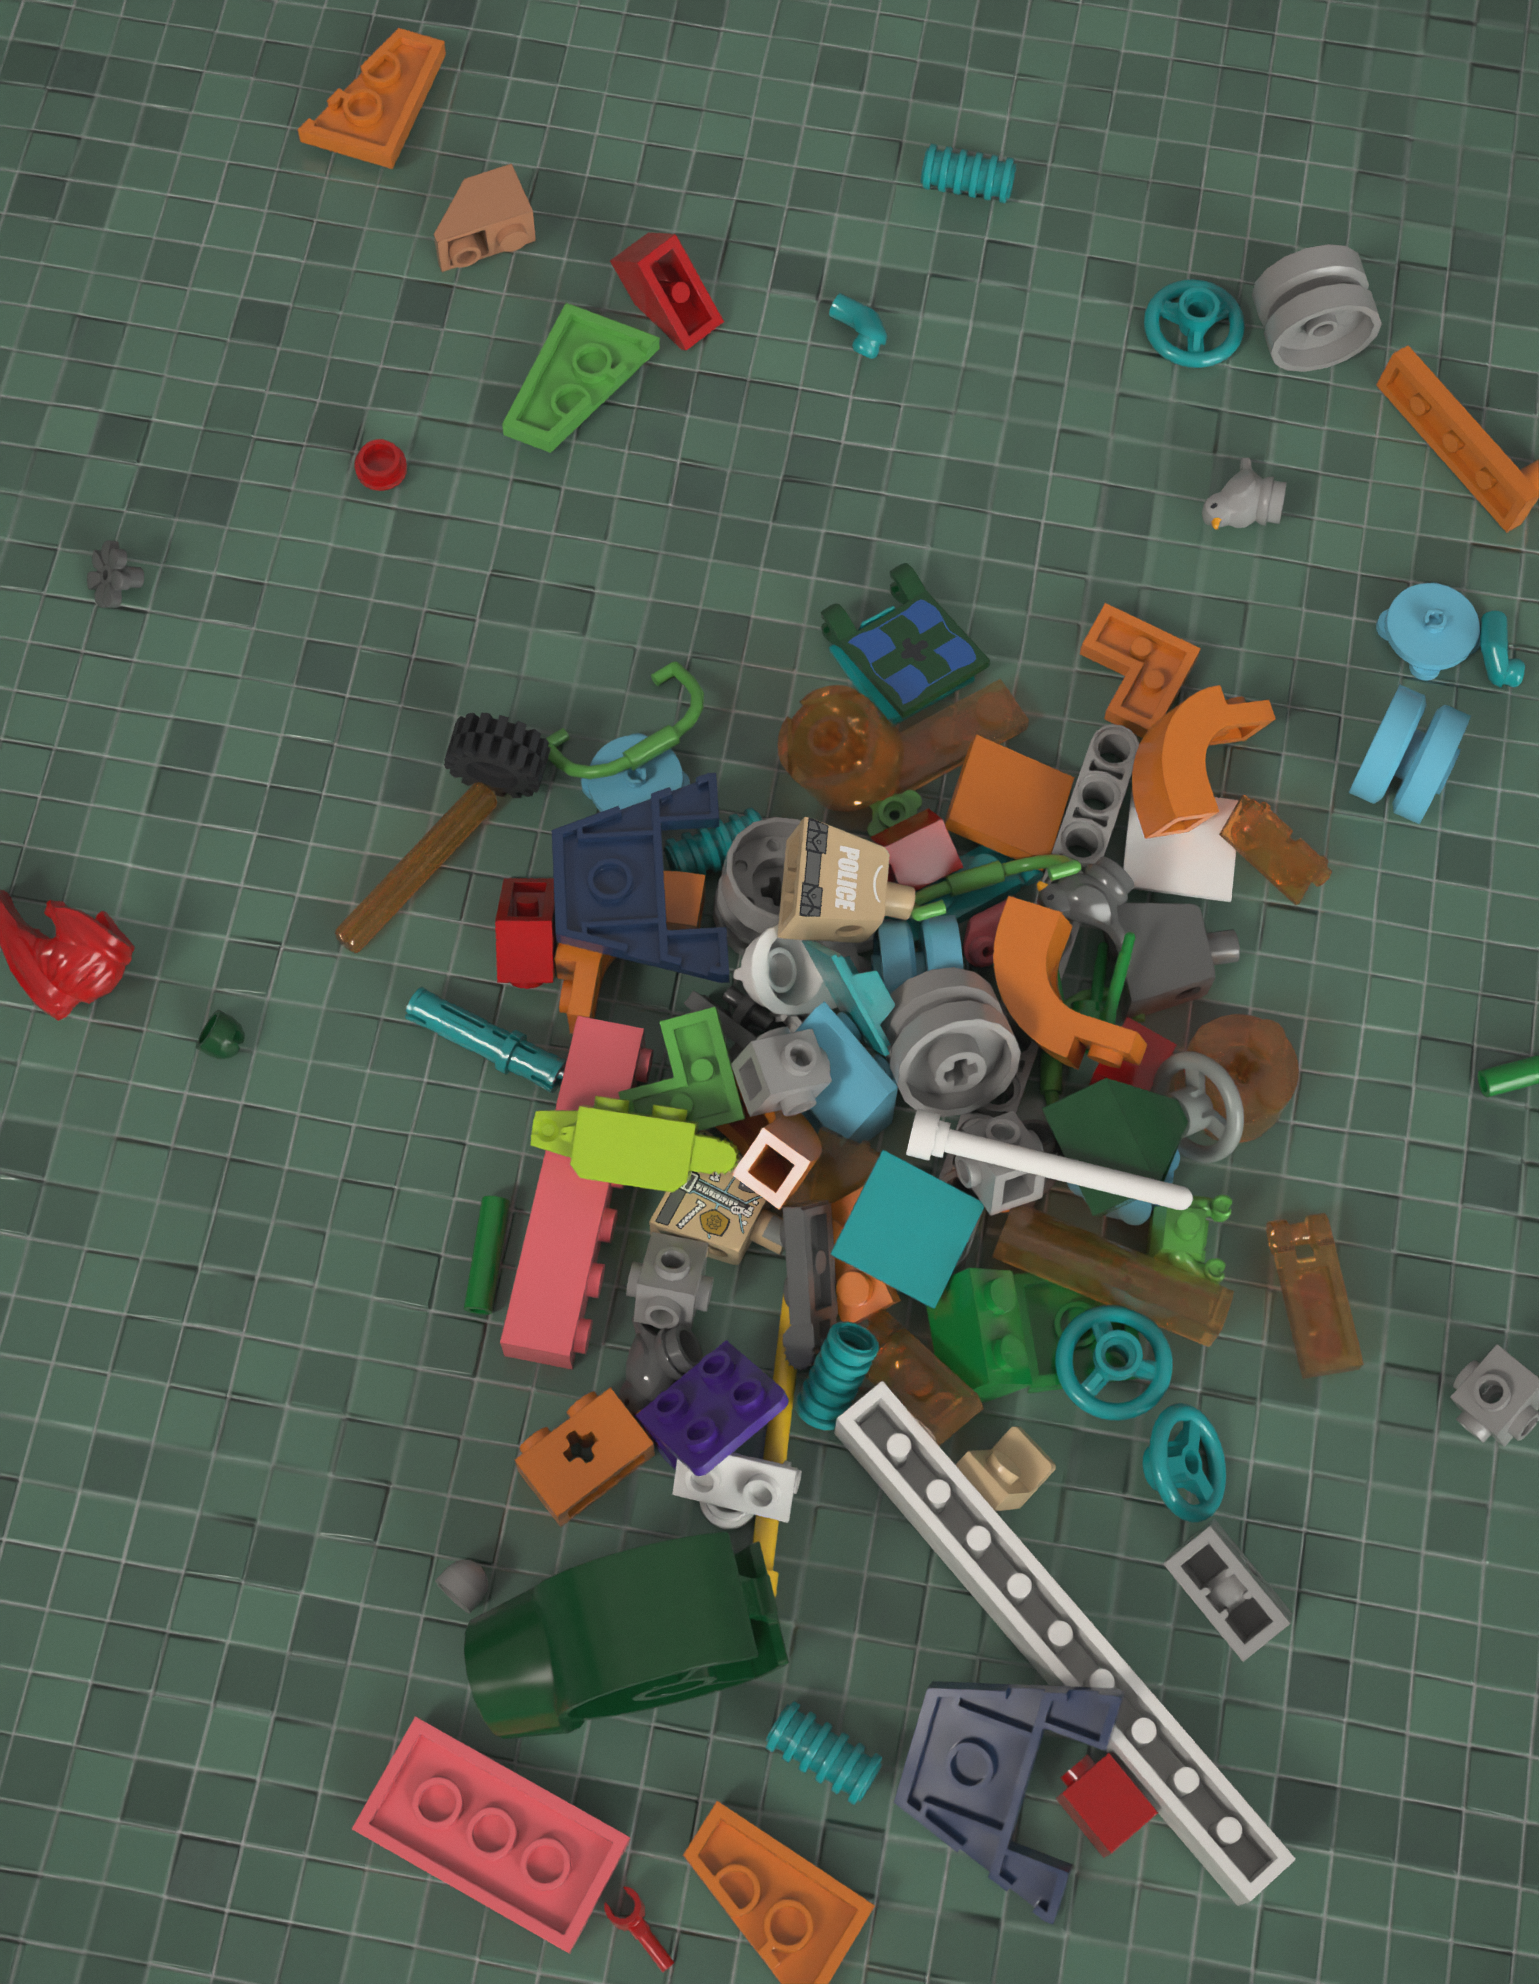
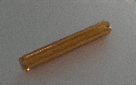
(416, 867)

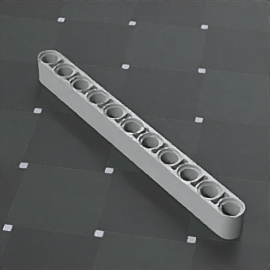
(1083, 828)

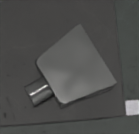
(1170, 956)

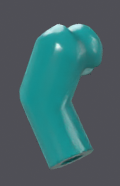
(864, 321)
(1494, 649)

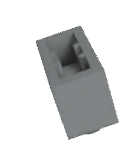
(1228, 1590)

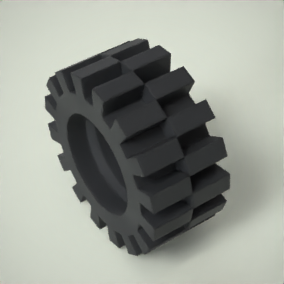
(497, 754)

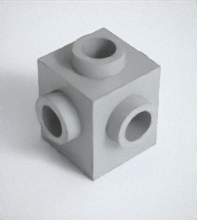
(782, 1072)
(996, 1185)
(666, 1293)
(1495, 1378)

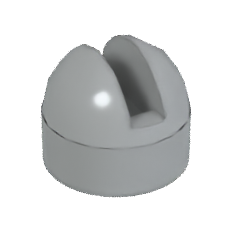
(464, 1584)

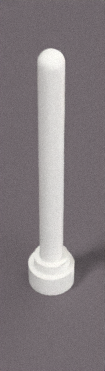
(935, 1137)

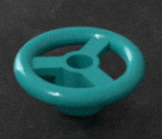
(1197, 310)
(1118, 1341)
(1180, 1465)

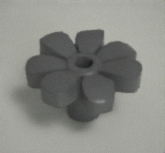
(112, 575)

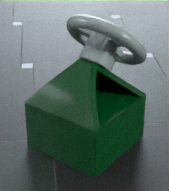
(1143, 1129)

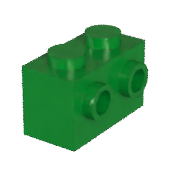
(981, 1332)

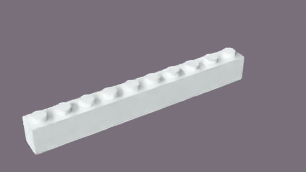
(1062, 1642)

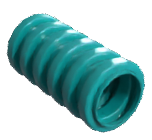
(968, 173)
(707, 847)
(836, 1375)
(823, 1752)

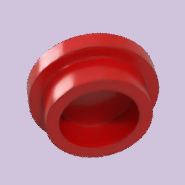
(380, 465)

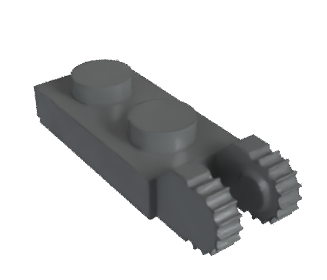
(810, 1279)

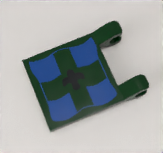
(909, 651)

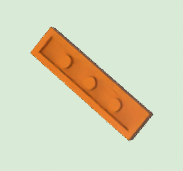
(1460, 440)

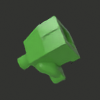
(1182, 1234)

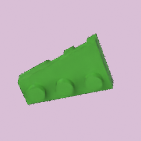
(574, 375)

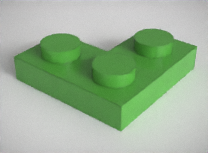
(701, 1073)

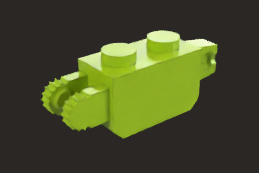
(632, 1147)

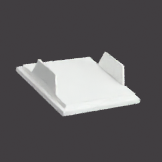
(1184, 863)

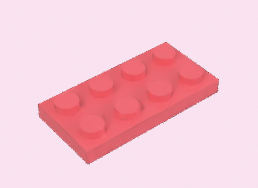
(492, 1834)

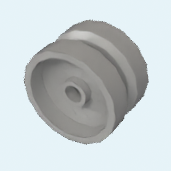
(1316, 308)
(949, 1042)

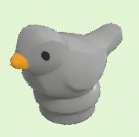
(1245, 500)

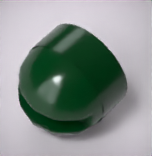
(221, 1036)

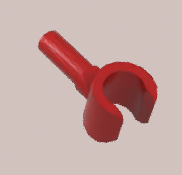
(641, 1930)

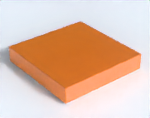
(1008, 801)

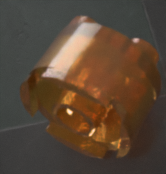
(842, 749)
(1258, 1055)

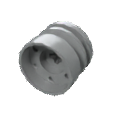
(752, 881)

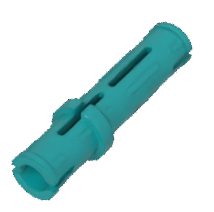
(506, 1049)

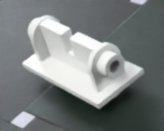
(743, 1485)

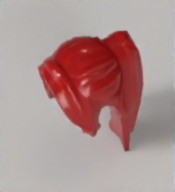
(70, 968)

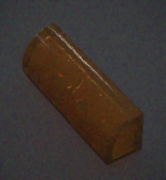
(1113, 1274)

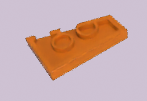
(381, 104)
(777, 1899)

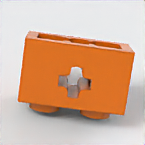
(572, 1486)

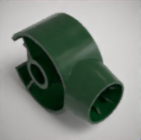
(625, 1636)

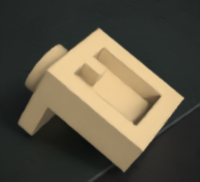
(1008, 1471)

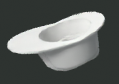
(783, 976)

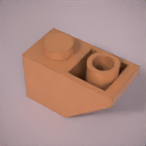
(484, 219)

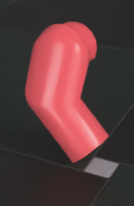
(980, 936)

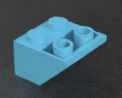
(862, 1086)

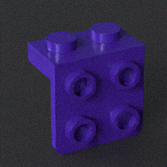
(712, 1410)

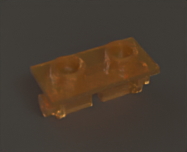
(1269, 848)

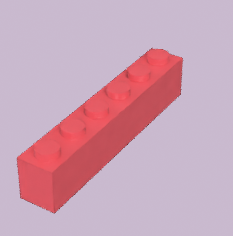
(569, 1212)

